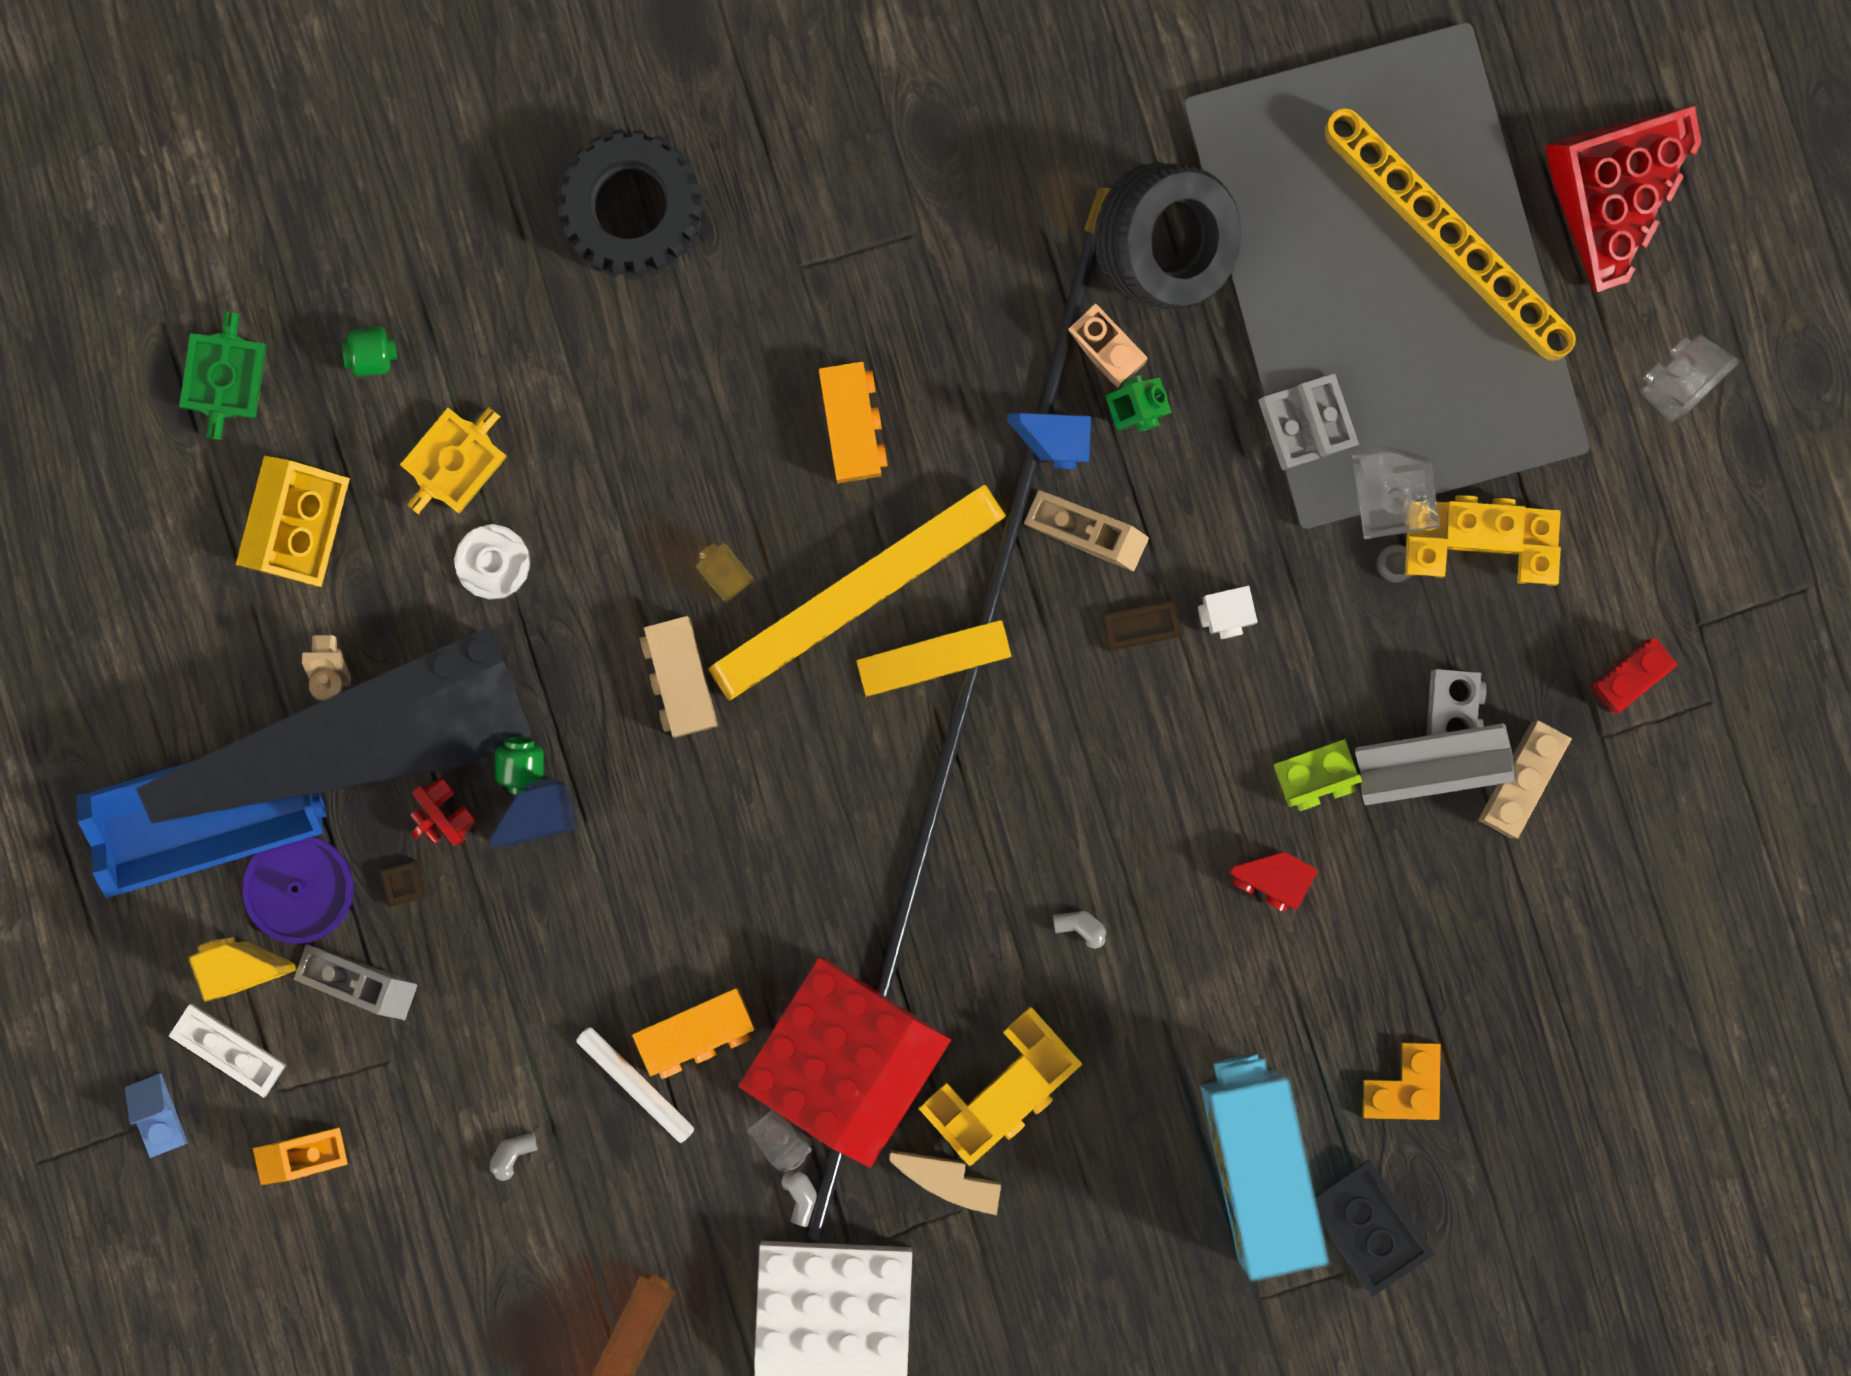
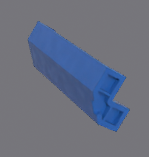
(136, 854)

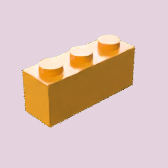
(852, 422)
(695, 1033)

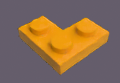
(1414, 1094)

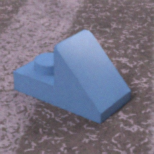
(155, 1115)

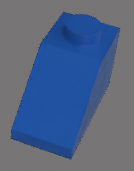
(1055, 437)

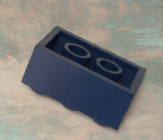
(536, 814)

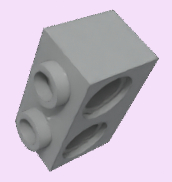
(1442, 706)

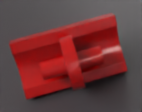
(431, 800)

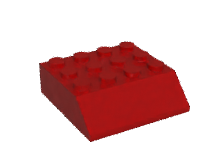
(844, 1062)

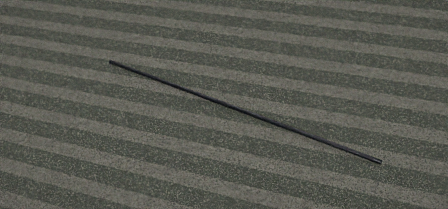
(965, 692)

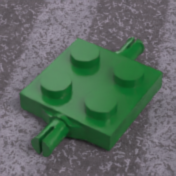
(223, 375)

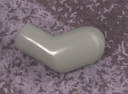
(507, 1153)
(803, 1194)

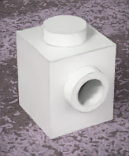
(1228, 612)

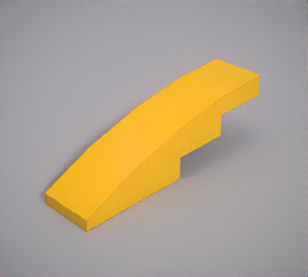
(934, 658)

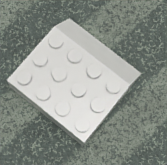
(832, 1309)

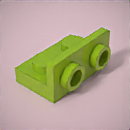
(1317, 774)

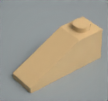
(1087, 530)

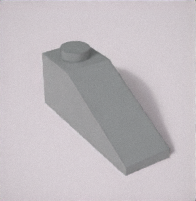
(355, 982)

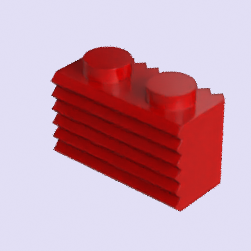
(1633, 675)

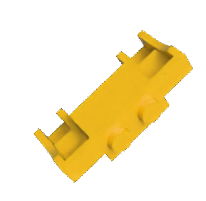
(1491, 529)
(1008, 1098)

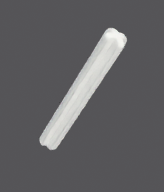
(635, 1084)

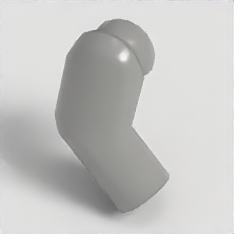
(1084, 924)

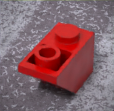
(1276, 875)

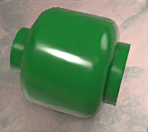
(368, 351)
(518, 763)

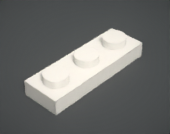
(227, 1050)

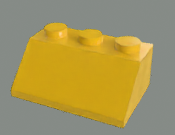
(292, 521)
(232, 967)

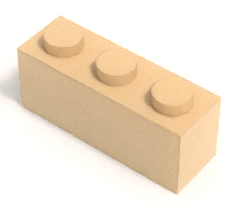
(679, 677)
(1533, 767)

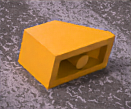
(300, 1156)

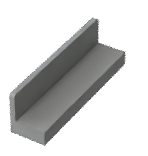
(1435, 764)

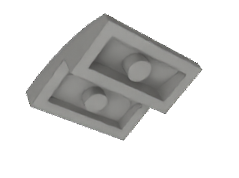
(1308, 422)

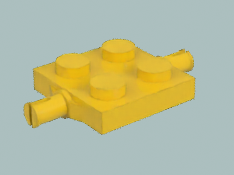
(453, 460)

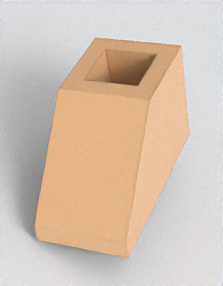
(1107, 346)

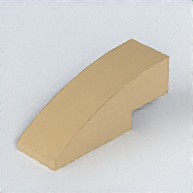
(947, 1180)

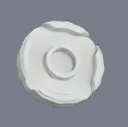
(492, 562)

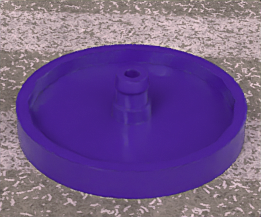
(298, 890)

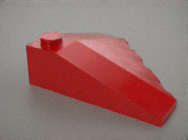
(1615, 184)

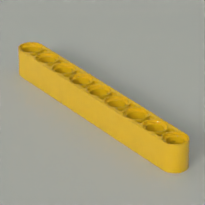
(1444, 216)
(856, 592)

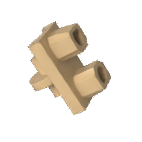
(325, 668)

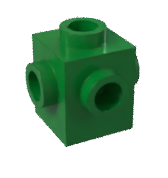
(1138, 404)

